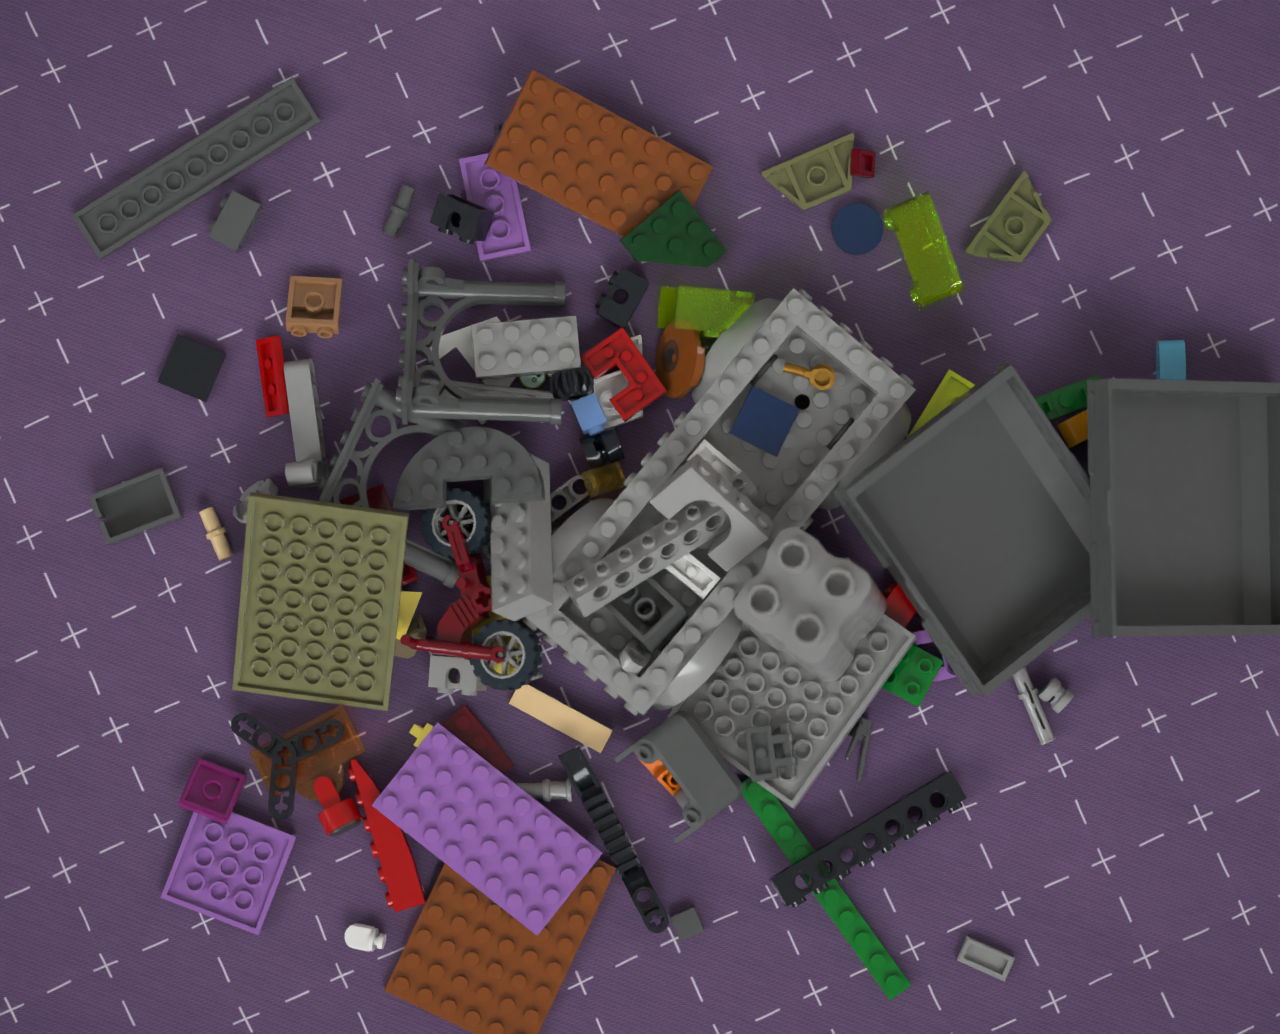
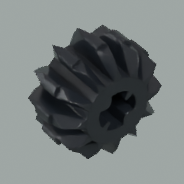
(571, 384)

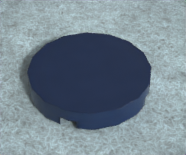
(857, 229)

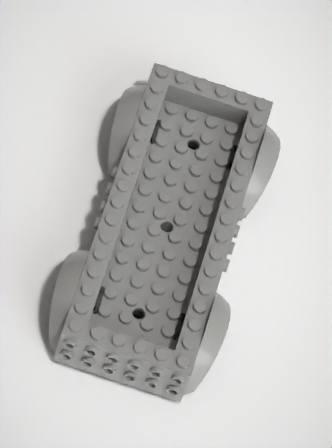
(858, 413)

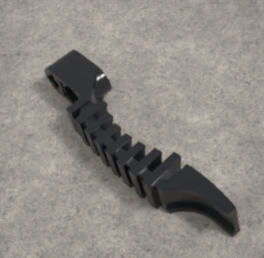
(614, 838)

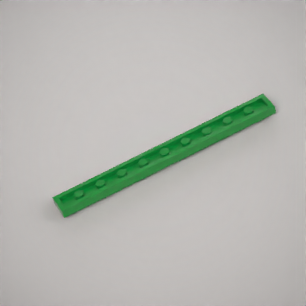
(833, 898)

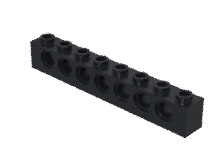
(951, 797)

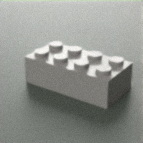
(525, 347)

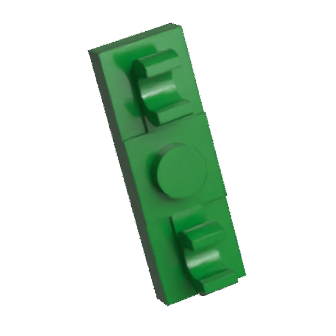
(1065, 399)

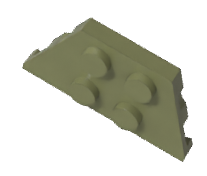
(815, 174)
(1013, 225)

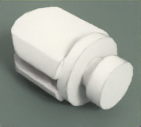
(364, 937)

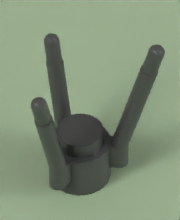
(860, 730)

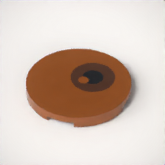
(679, 360)

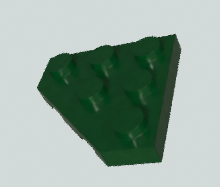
(673, 236)

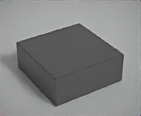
(687, 923)

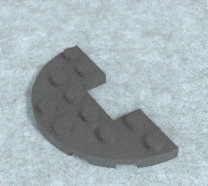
(467, 456)

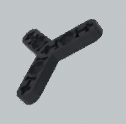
(294, 746)

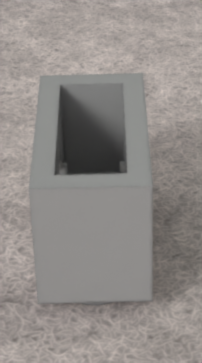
(444, 672)

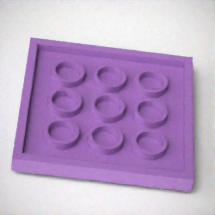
(229, 869)

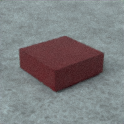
(862, 163)

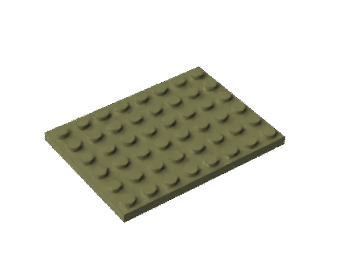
(319, 601)

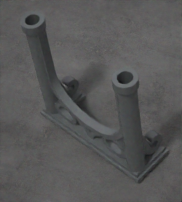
(385, 399)
(425, 401)

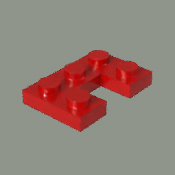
(644, 384)

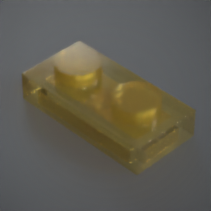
(603, 479)

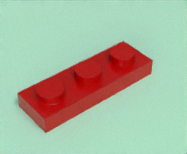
(272, 376)

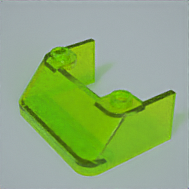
(924, 251)
(702, 308)

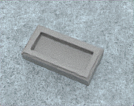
(985, 958)

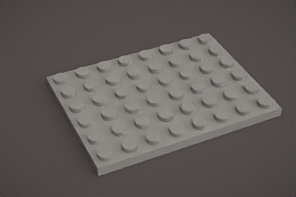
(770, 687)

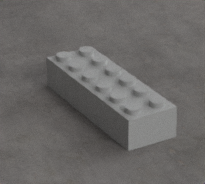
(522, 553)

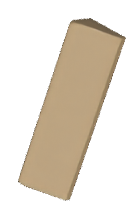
(561, 717)

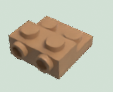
(314, 306)

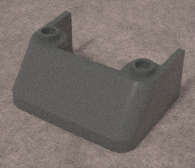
(693, 765)

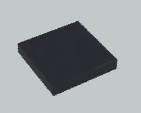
(192, 368)

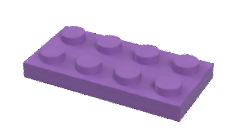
(500, 194)

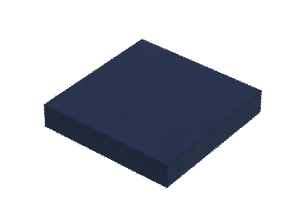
(764, 421)

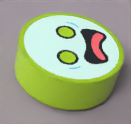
(532, 382)

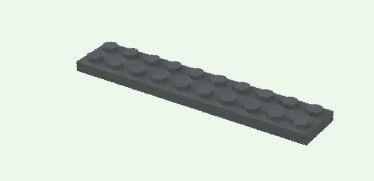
(196, 168)

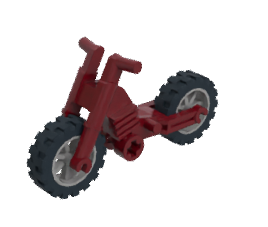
(475, 599)

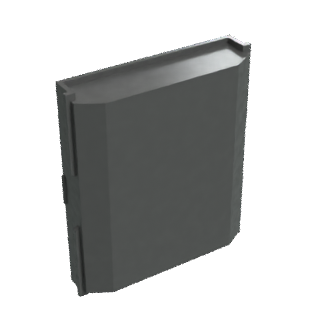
(1184, 507)
(982, 529)

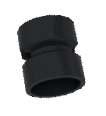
(611, 448)

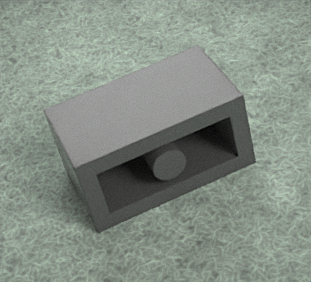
(234, 221)

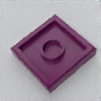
(212, 790)

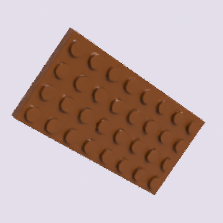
(590, 157)

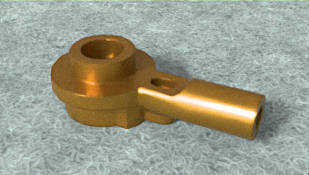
(820, 376)

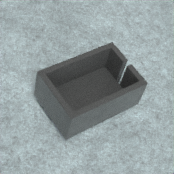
(136, 506)

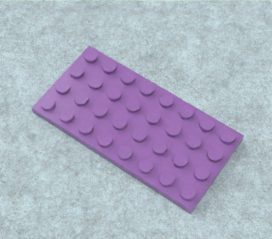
(487, 828)

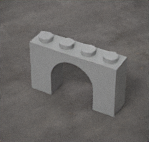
(700, 481)

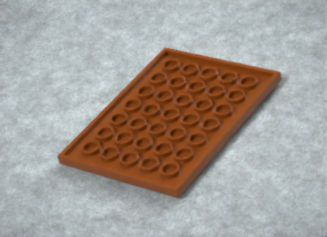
(484, 965)

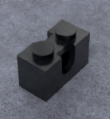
(453, 209)
(621, 313)

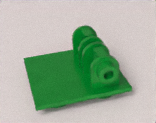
(913, 675)

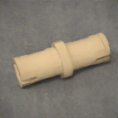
(216, 533)

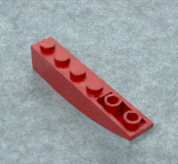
(389, 844)

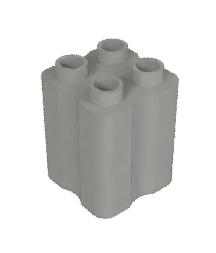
(810, 604)

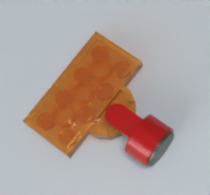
(322, 774)

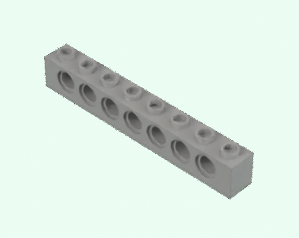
(653, 550)

